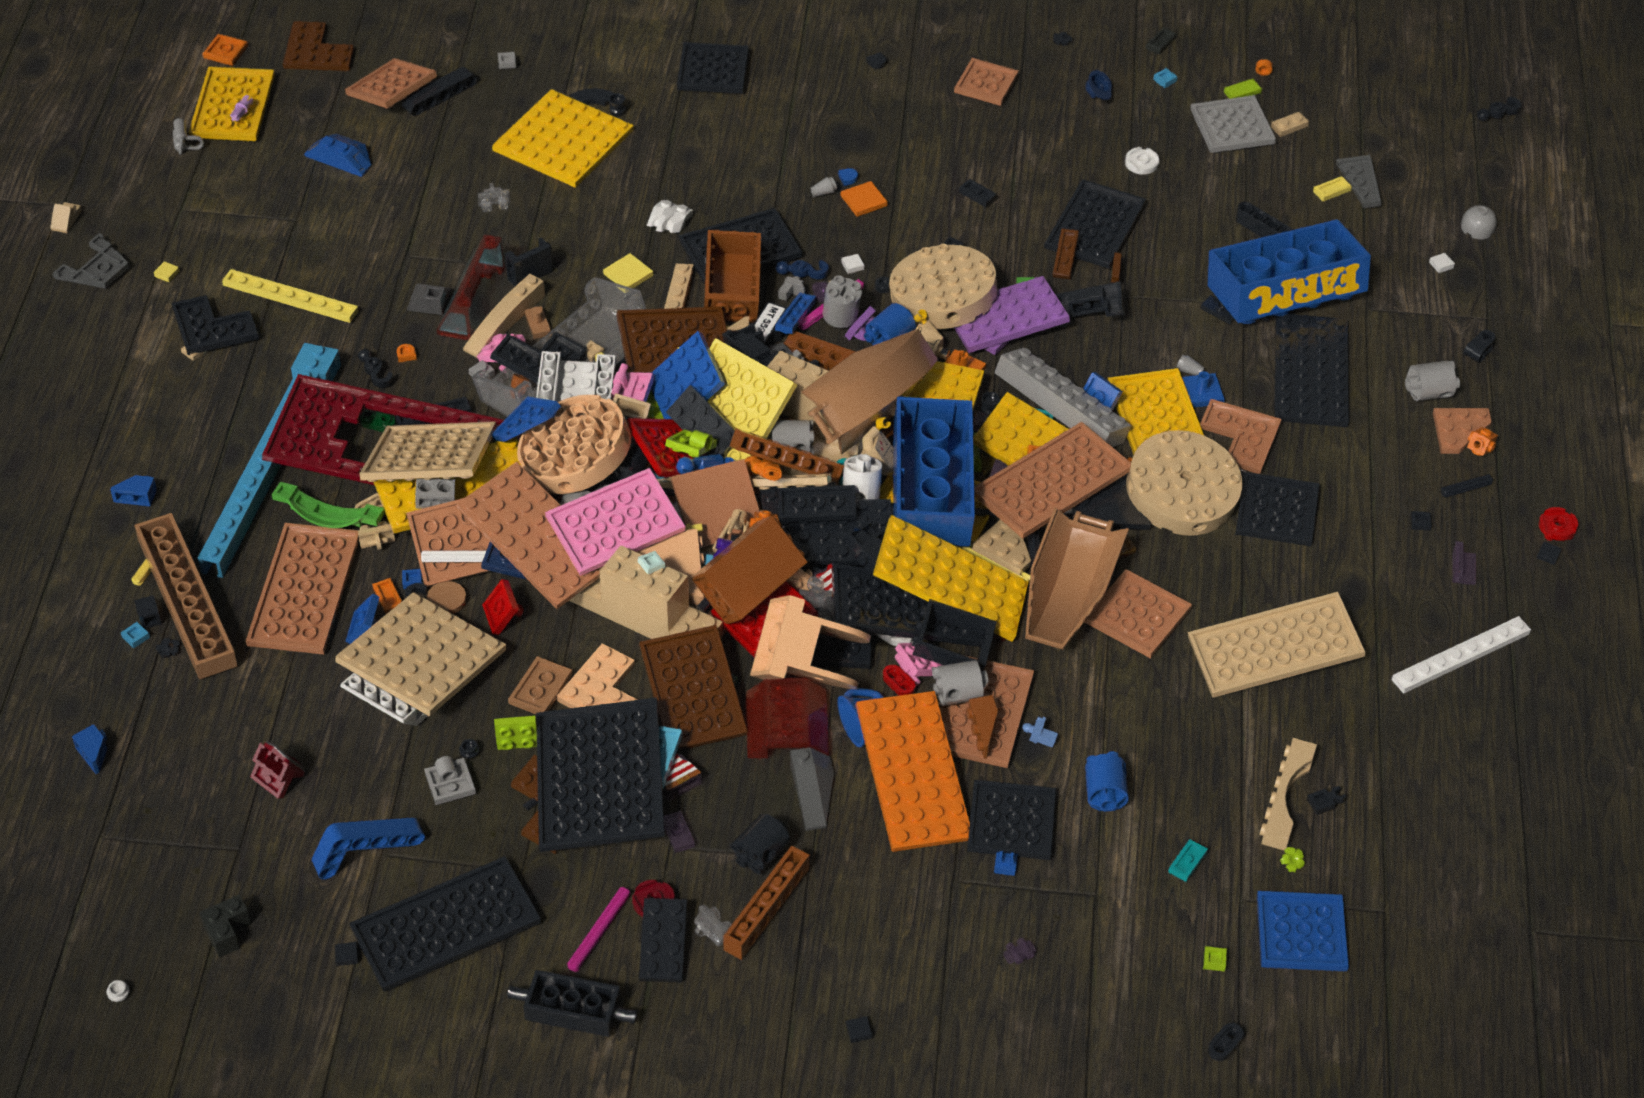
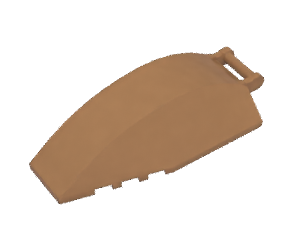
(868, 387)
(1070, 575)

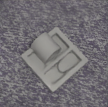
(449, 780)

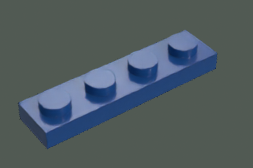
(795, 313)

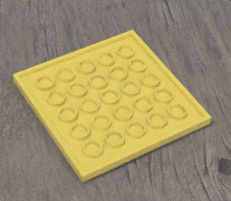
(751, 393)

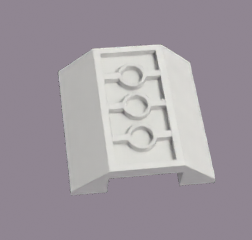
(570, 378)
(383, 700)

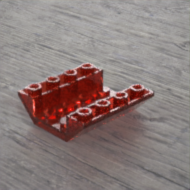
(786, 716)

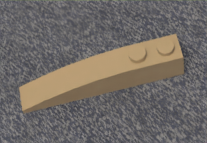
(506, 313)

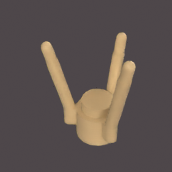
(736, 521)

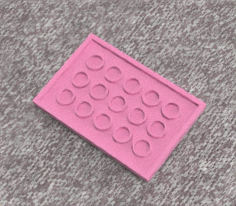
(623, 513)

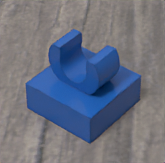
(1005, 863)

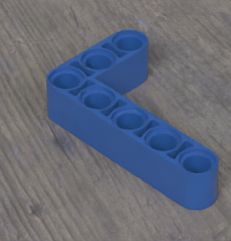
(362, 835)

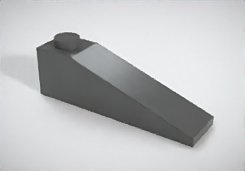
(813, 783)

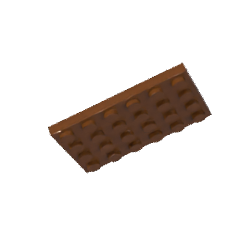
(655, 334)
(693, 686)

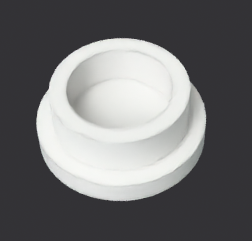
(117, 991)

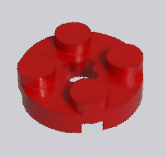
(1555, 532)

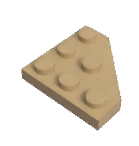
(1004, 548)

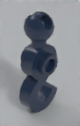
(802, 269)

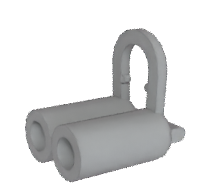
(180, 137)

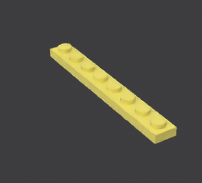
(290, 295)

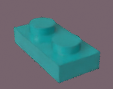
(1188, 860)

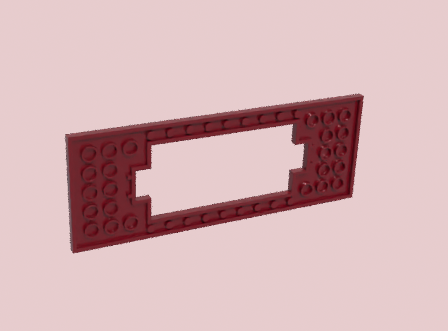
(317, 407)

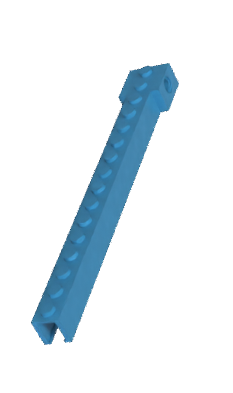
(259, 474)

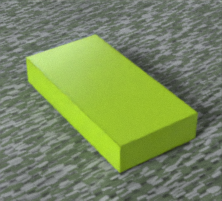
(1243, 89)

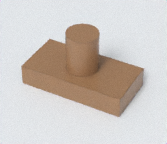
(537, 322)

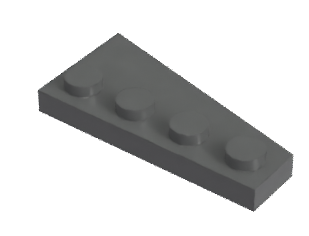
(1361, 176)

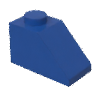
(135, 491)
(91, 746)

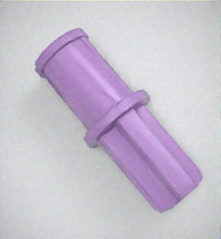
(241, 108)

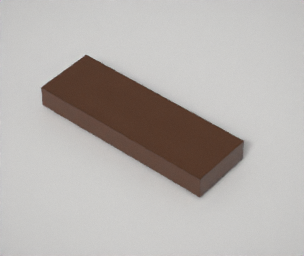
(1065, 253)

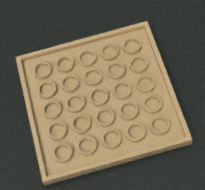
(428, 451)
(421, 653)

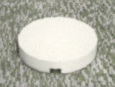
(1141, 160)

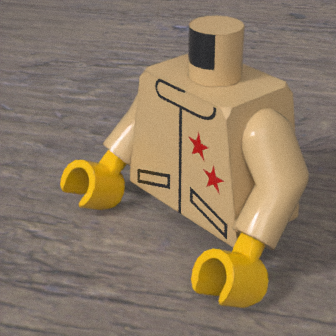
(931, 335)
(878, 446)

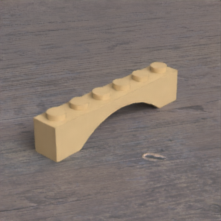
(1279, 824)

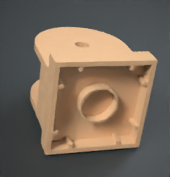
(790, 642)

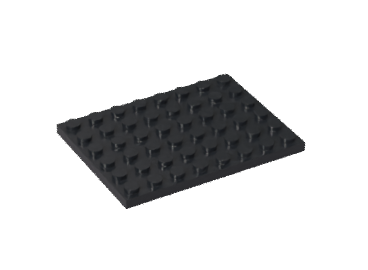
(599, 775)

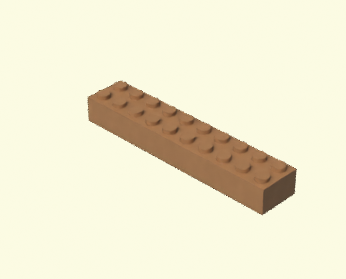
(185, 596)

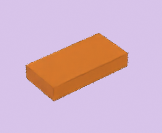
(388, 594)

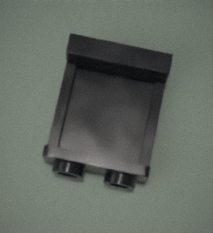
(534, 262)

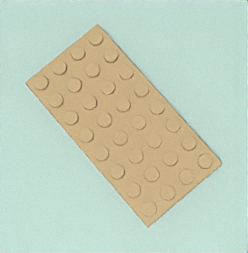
(1275, 644)

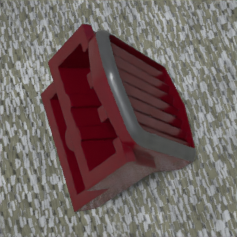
(275, 769)

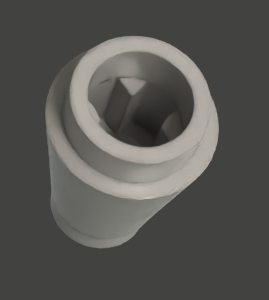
(824, 187)
(1189, 365)

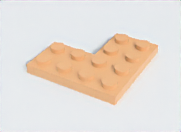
(598, 680)

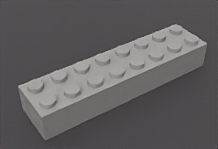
(1060, 395)

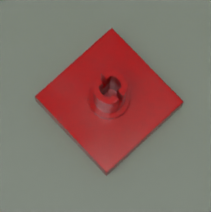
(501, 607)

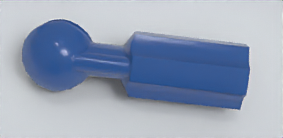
(689, 465)

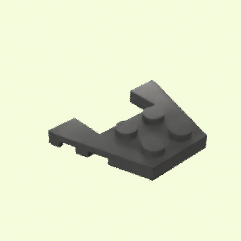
(100, 270)

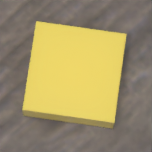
(166, 271)

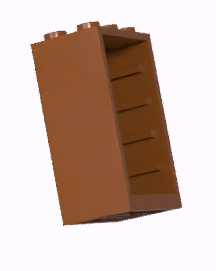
(733, 273)
(749, 569)

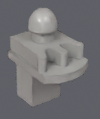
(791, 286)

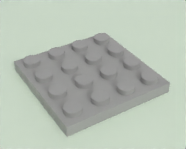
(1232, 124)

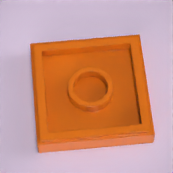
(225, 49)
(863, 198)

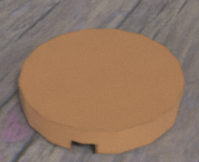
(448, 596)

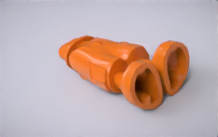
(763, 468)

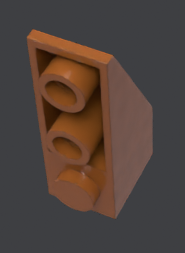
(984, 718)

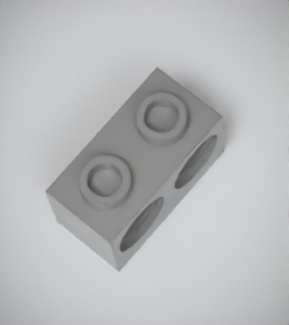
(434, 492)

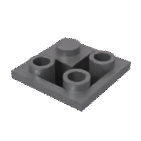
(429, 299)

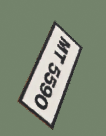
(768, 318)

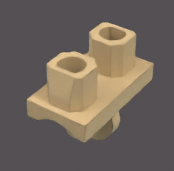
(375, 536)

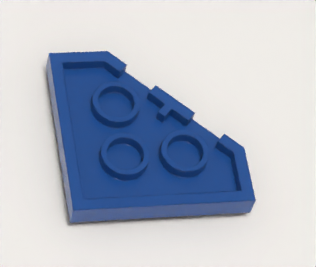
(526, 416)

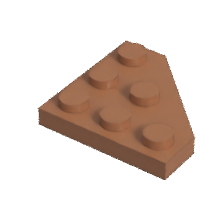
(1456, 424)

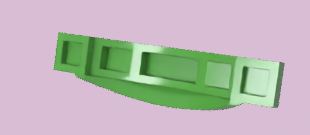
(326, 514)

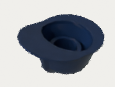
(1098, 85)

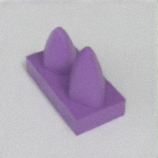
(857, 329)

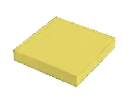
(628, 271)

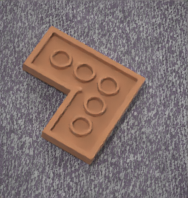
(1250, 429)

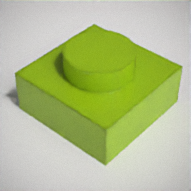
(1214, 958)

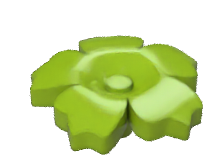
(1292, 859)

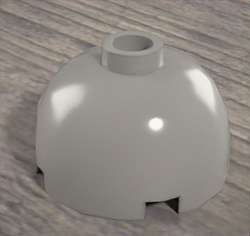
(1479, 222)

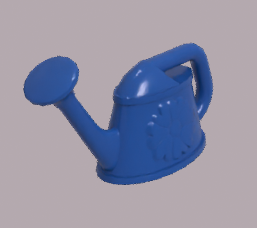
(849, 715)

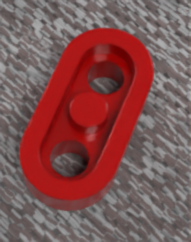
(900, 682)

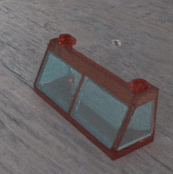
(483, 262)

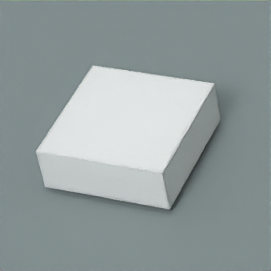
(852, 263)
(1441, 263)

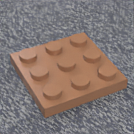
(986, 81)

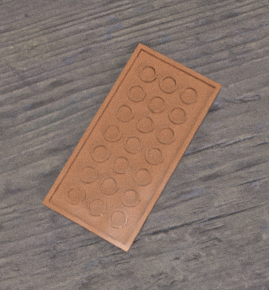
(1050, 478)
(513, 519)
(303, 588)

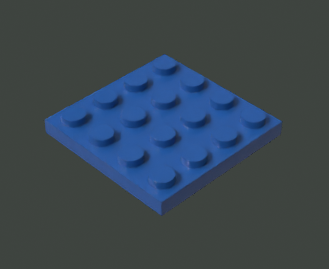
(687, 366)
(1302, 931)

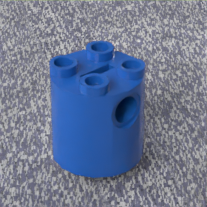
(889, 324)
(1106, 782)

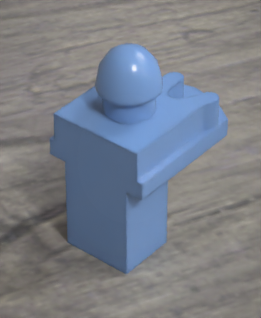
(1040, 734)

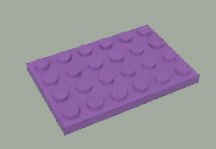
(1013, 314)

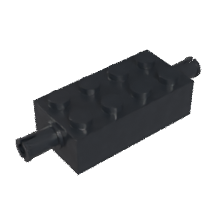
(572, 1003)

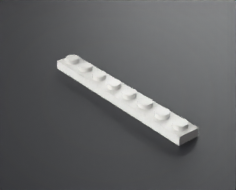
(1461, 654)

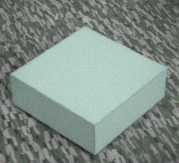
(651, 562)

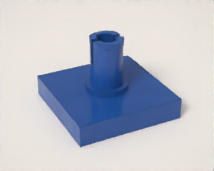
(1203, 388)
(1102, 390)
(363, 618)

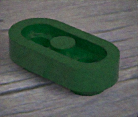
(376, 420)

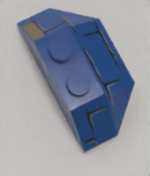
(341, 153)

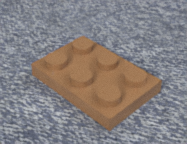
(540, 686)

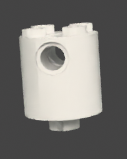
(865, 474)

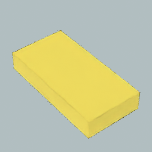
(1332, 188)

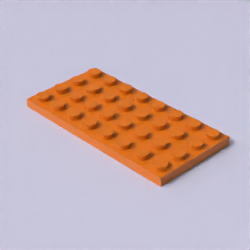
(913, 771)

